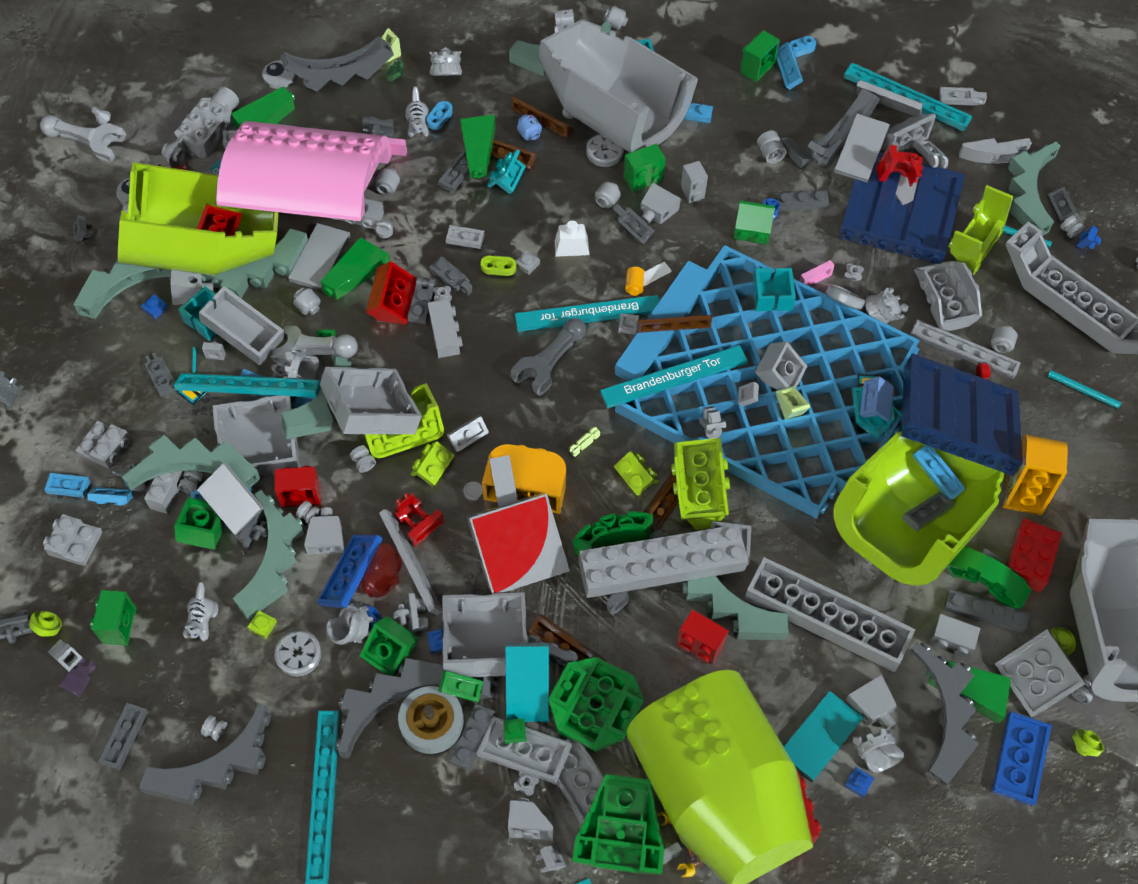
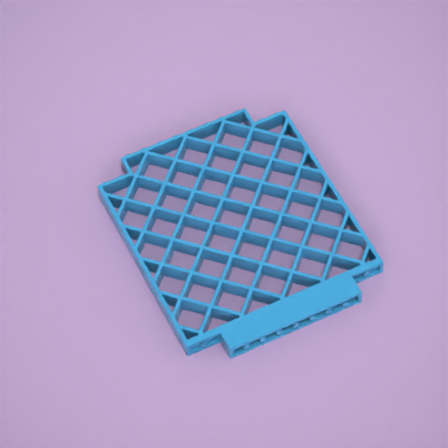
(681, 299)

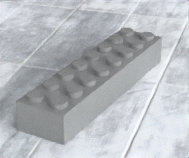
(662, 561)
(830, 614)

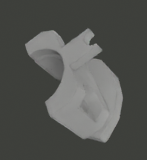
(564, 19)

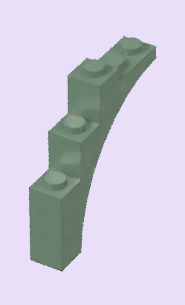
(527, 54)
(1027, 203)
(261, 271)
(103, 286)
(313, 416)
(192, 456)
(279, 556)
(748, 621)

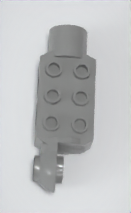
(202, 128)

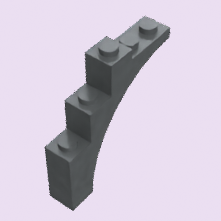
(339, 69)
(828, 147)
(385, 690)
(957, 710)
(185, 782)

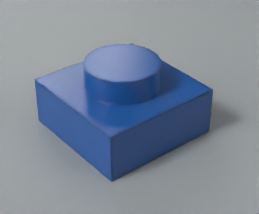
(154, 306)

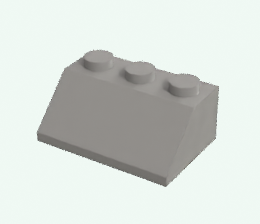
(907, 132)

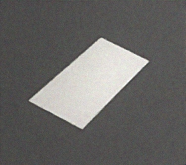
(656, 273)

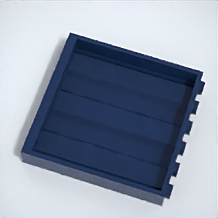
(912, 229)
(961, 414)

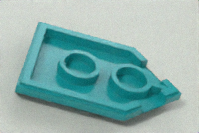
(874, 424)

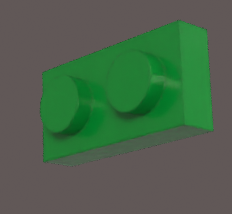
(460, 686)

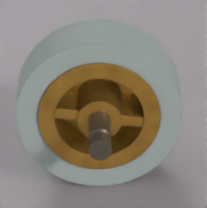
(430, 720)

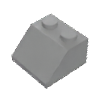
(781, 366)
(528, 821)

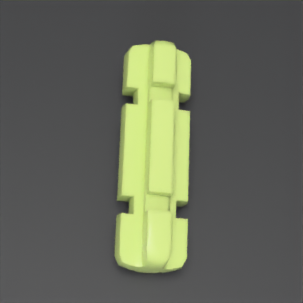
(584, 441)

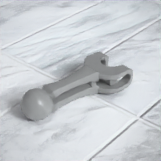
(96, 138)
(342, 346)

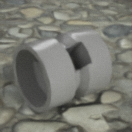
(771, 147)

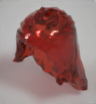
(381, 572)

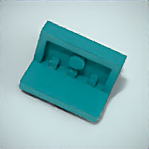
(507, 172)

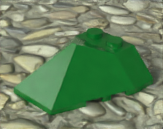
(621, 829)

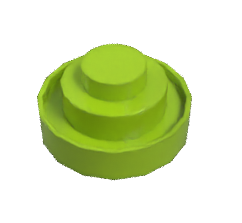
(45, 623)
(1065, 639)
(1087, 743)

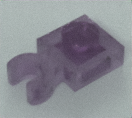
(77, 679)

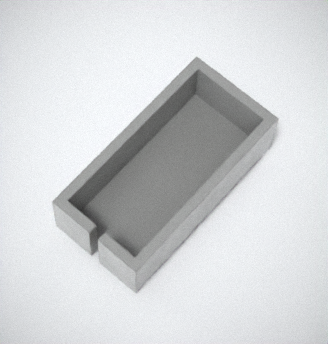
(241, 325)

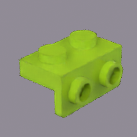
(432, 463)
(636, 472)

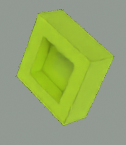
(262, 624)

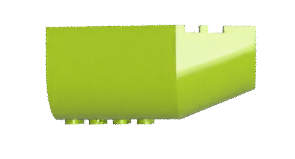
(164, 222)
(893, 483)
(723, 777)

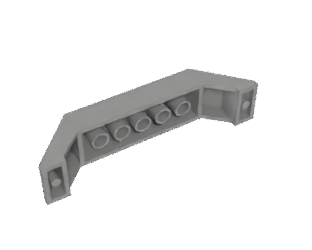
(1071, 294)

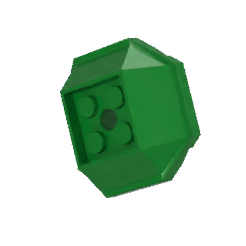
(591, 682)

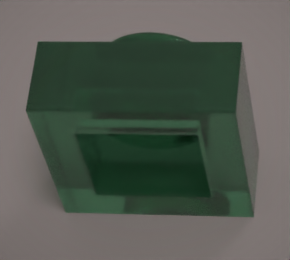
(394, 70)

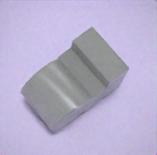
(61, 652)

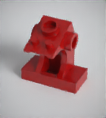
(906, 163)
(406, 508)

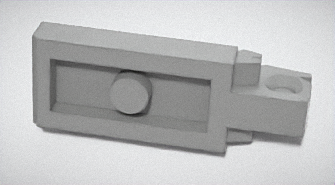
(961, 96)

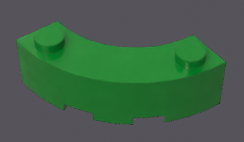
(614, 530)
(1001, 580)

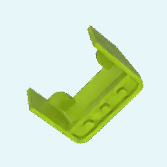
(983, 230)

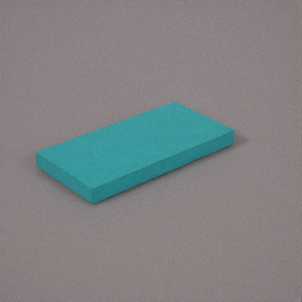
(527, 681)
(822, 735)

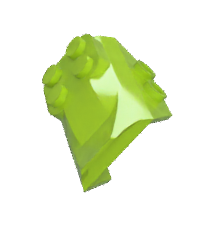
(701, 481)

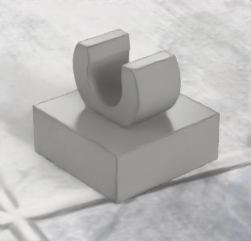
(552, 859)

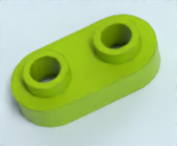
(498, 265)

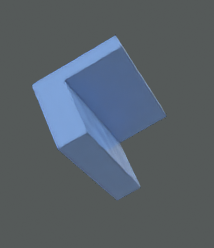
(877, 398)

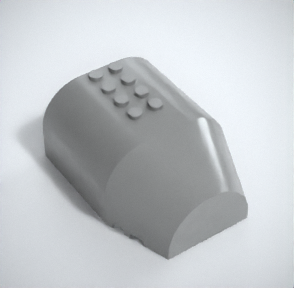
(616, 85)
(1107, 606)

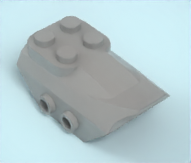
(951, 294)

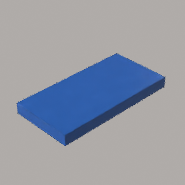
(349, 571)
(1021, 758)

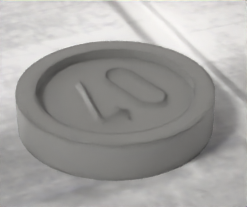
(473, 491)

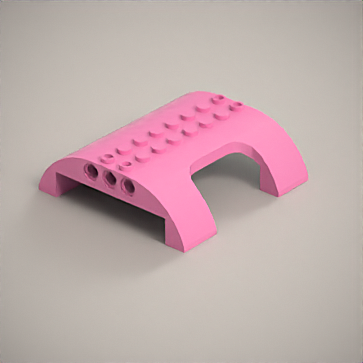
(300, 170)

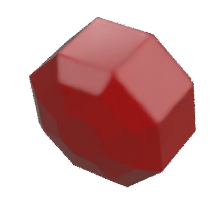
(983, 370)

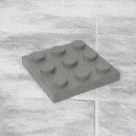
(1040, 673)

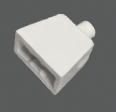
(571, 240)

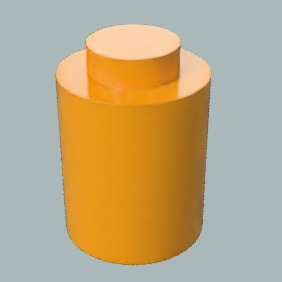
(634, 281)

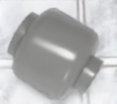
(616, 17)
(387, 181)
(607, 195)
(306, 301)
(1004, 339)

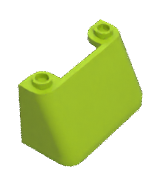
(428, 430)

